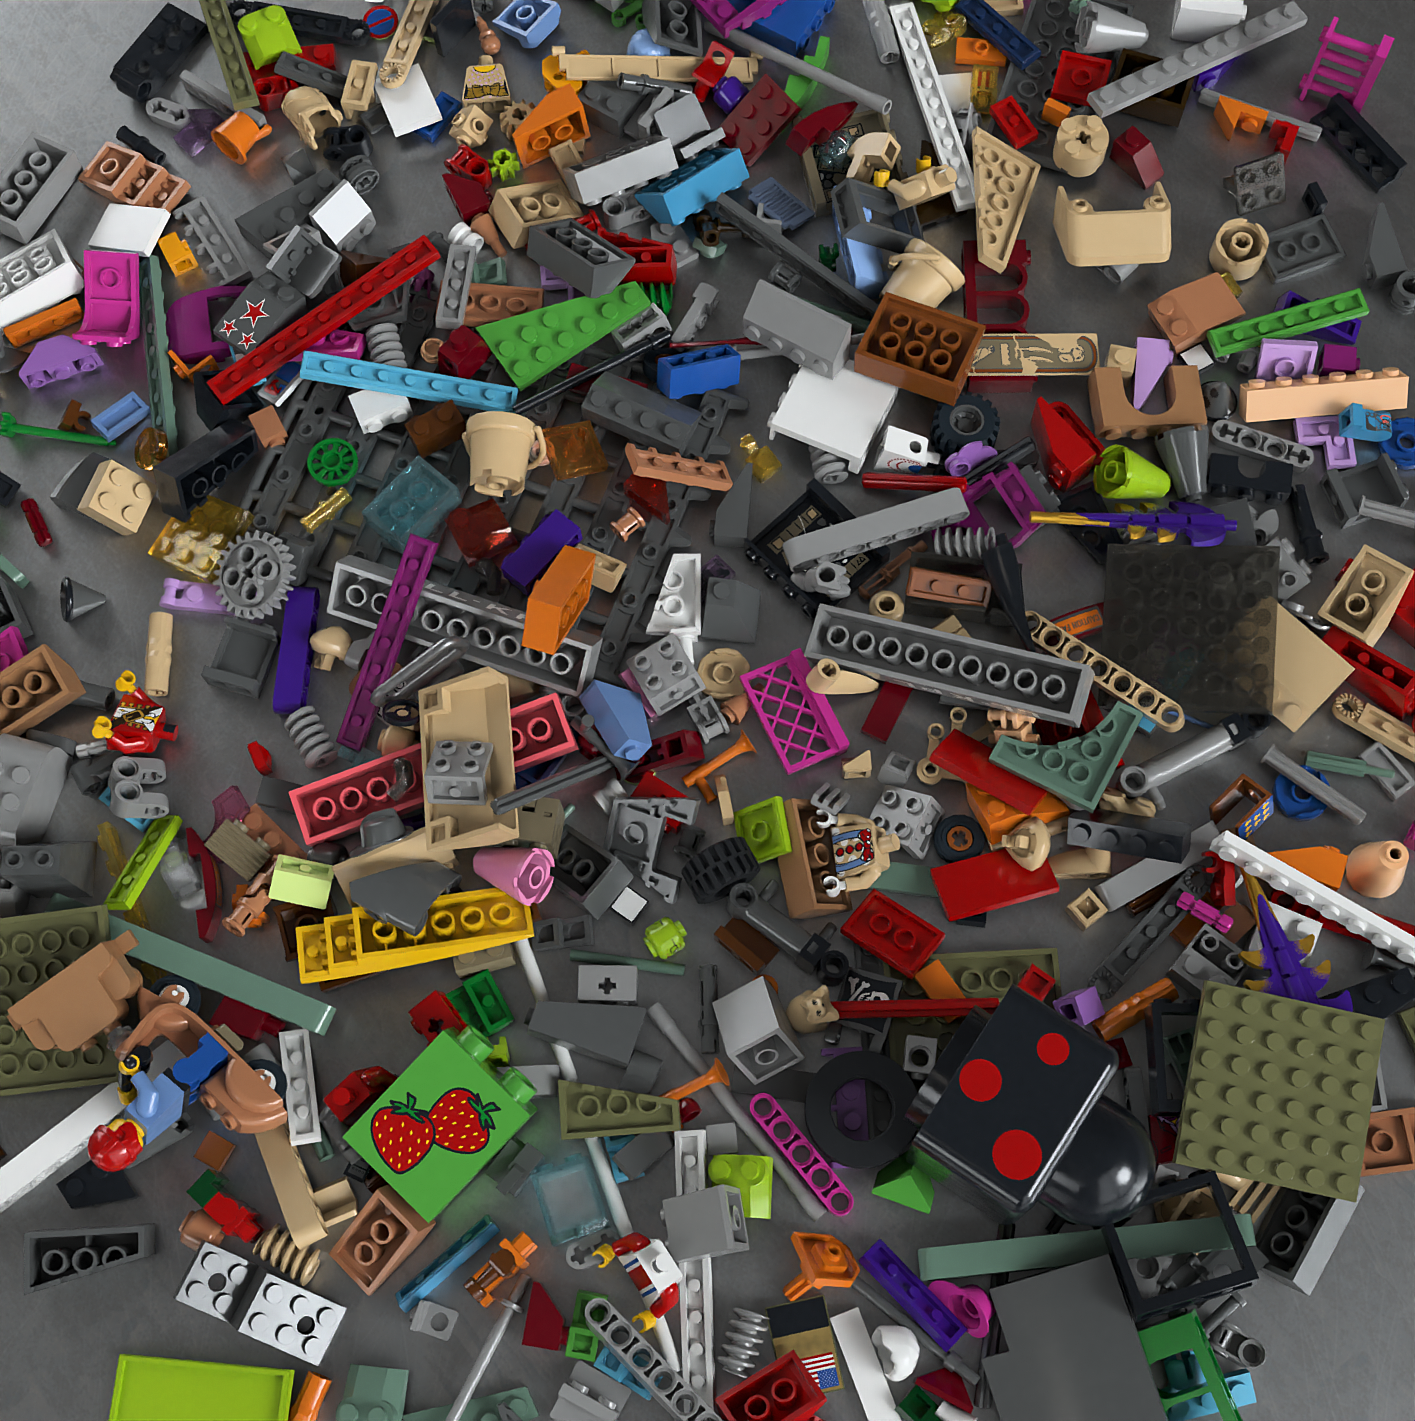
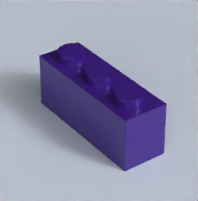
(540, 550)

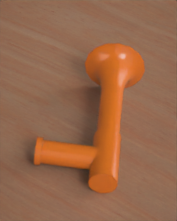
(697, 775)
(714, 1075)

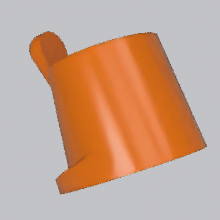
(238, 135)

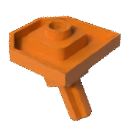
(823, 1263)

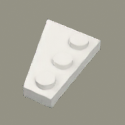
(679, 598)

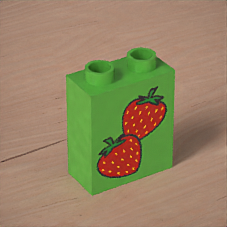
(443, 1120)

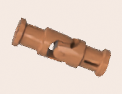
(252, 903)

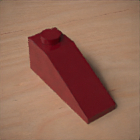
(669, 752)

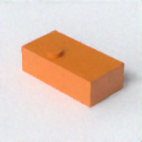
(558, 599)

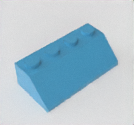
(694, 185)

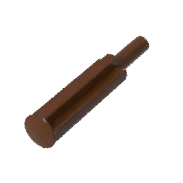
(1152, 896)

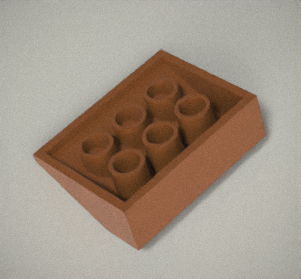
(919, 348)

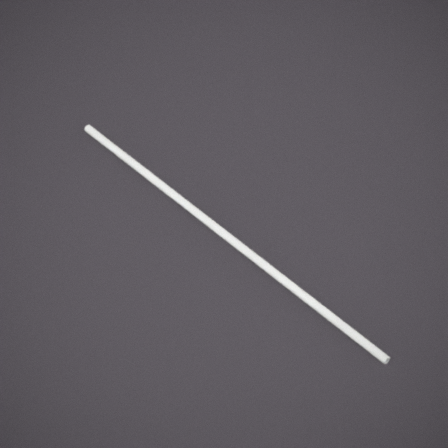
(595, 1147)

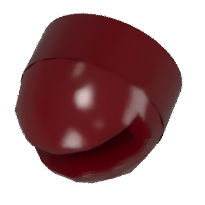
(688, 1109)

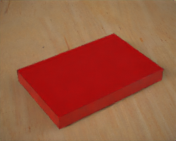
(892, 933)

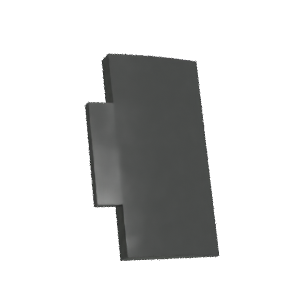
(1070, 1349)

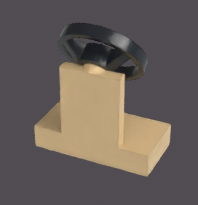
(402, 714)

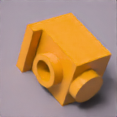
(177, 254)

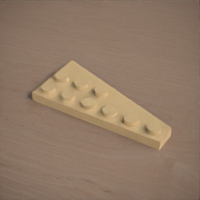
(1002, 193)

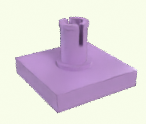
(1285, 358)

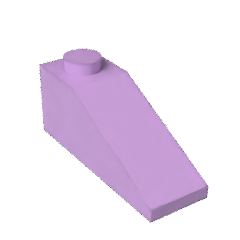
(1149, 368)

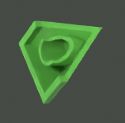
(905, 1185)

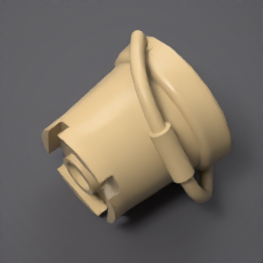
(922, 274)
(500, 451)

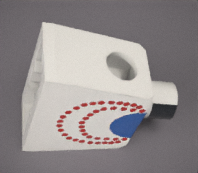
(903, 453)

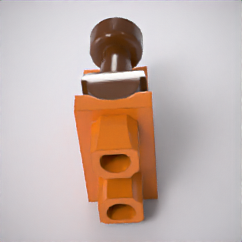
(501, 1266)

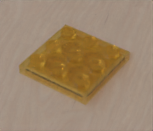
(199, 541)

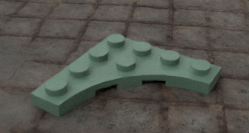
(1075, 767)

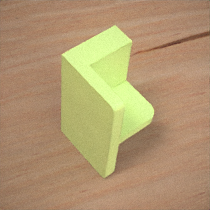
(301, 882)

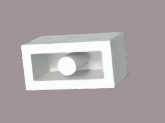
(379, 409)

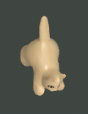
(1116, 801)
(811, 1011)

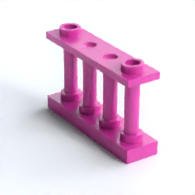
(1369, 69)

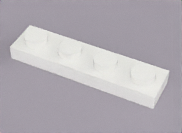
(301, 1091)

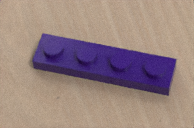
(913, 1295)

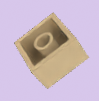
(117, 497)

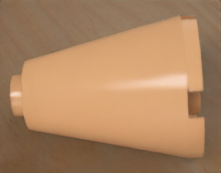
(1377, 868)

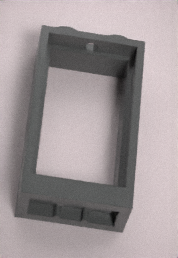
(849, 201)

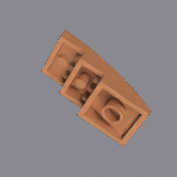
(132, 180)

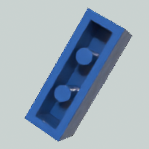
(698, 371)

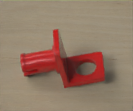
(709, 72)

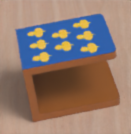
(1241, 788)

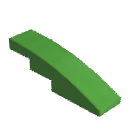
(800, 87)

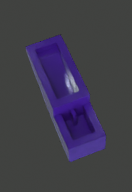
(1343, 332)

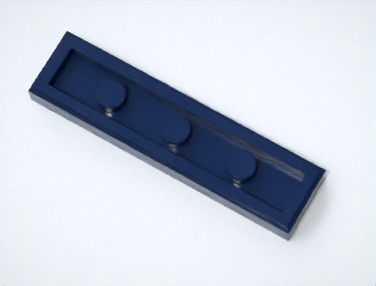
(999, 32)

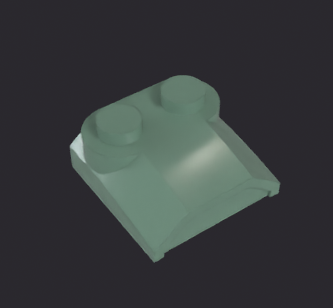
(373, 1394)

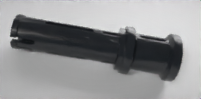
(1309, 536)

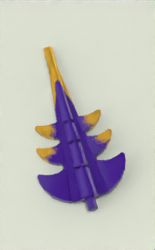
(1194, 520)
(1283, 957)

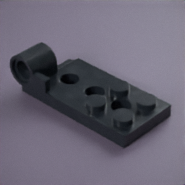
(155, 36)

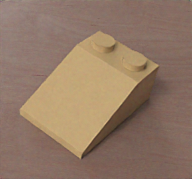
(530, 205)
(1366, 595)

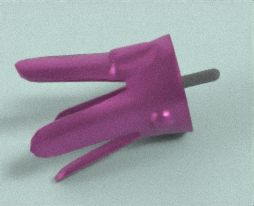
(422, 279)

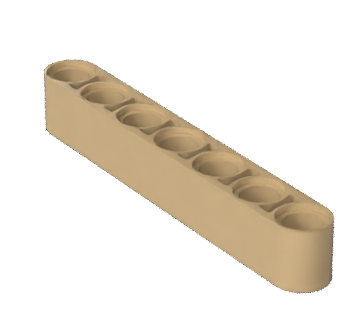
(1112, 676)

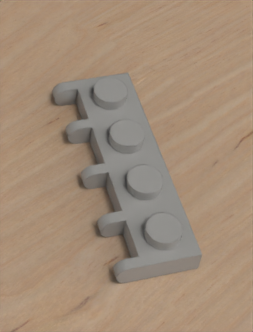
(214, 241)

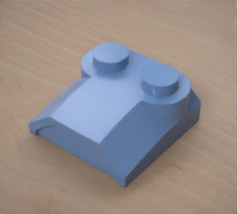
(529, 20)

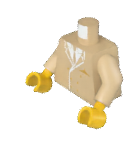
(919, 188)

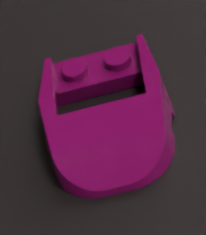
(726, 17)
(190, 325)
(1015, 493)

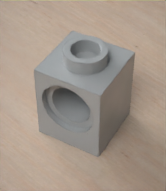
(923, 1045)

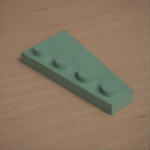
(484, 1408)

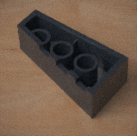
(1381, 995)

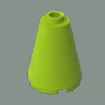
(1129, 476)

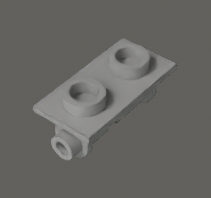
(966, 122)

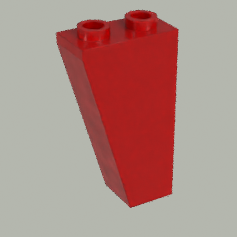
(1375, 674)

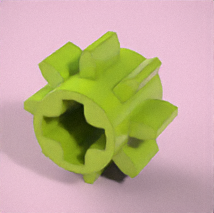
(504, 164)

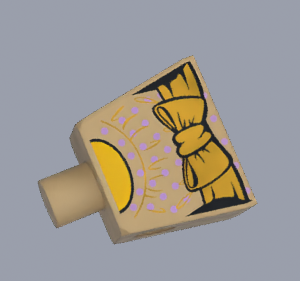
(486, 86)

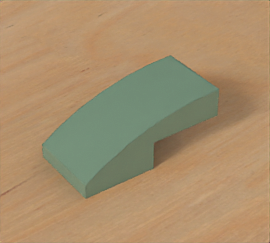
(490, 272)

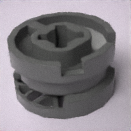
(360, 175)

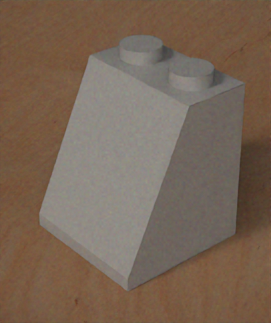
(757, 1031)
(705, 1224)

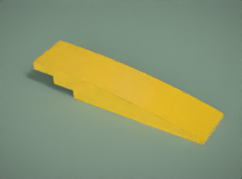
(454, 926)

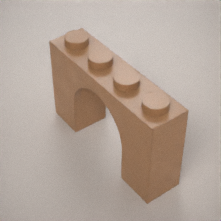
(1117, 418)

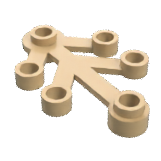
(979, 735)

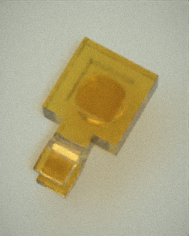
(764, 461)

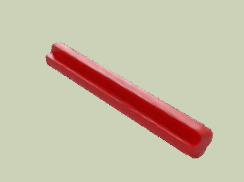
(913, 482)

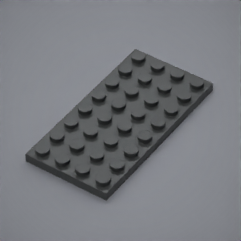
(1050, 29)

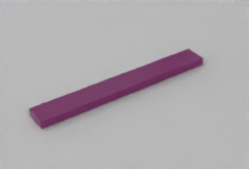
(387, 640)

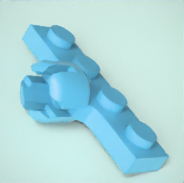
(1187, 1373)

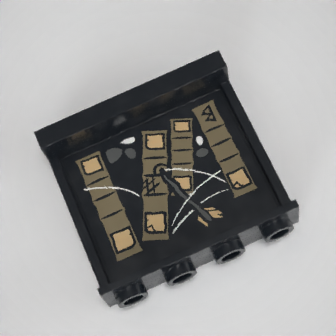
(809, 513)

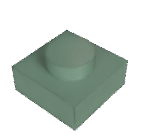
(709, 252)

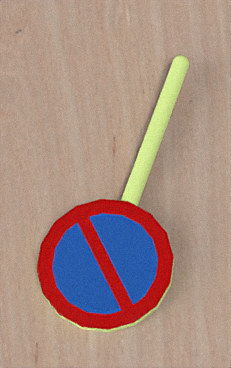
(384, 23)

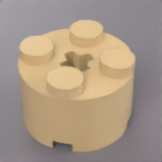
(1081, 145)
(1239, 248)

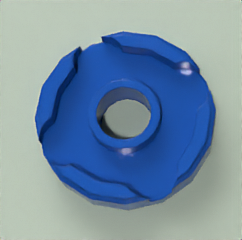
(1402, 456)
(1291, 805)

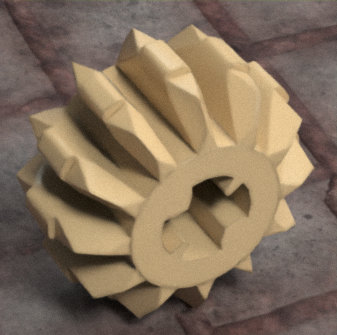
(514, 116)

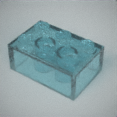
(412, 504)

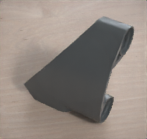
(404, 893)

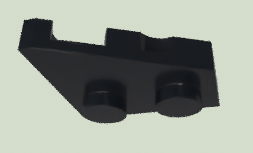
(95, 1187)

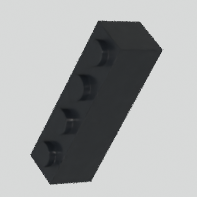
(1130, 834)

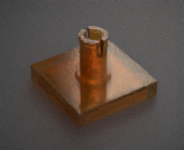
(574, 450)

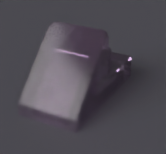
(198, 132)

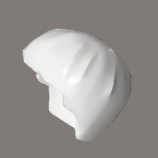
(896, 1350)

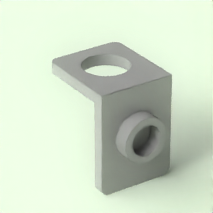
(422, 1315)

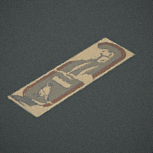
(1036, 354)

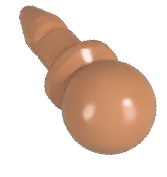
(489, 41)

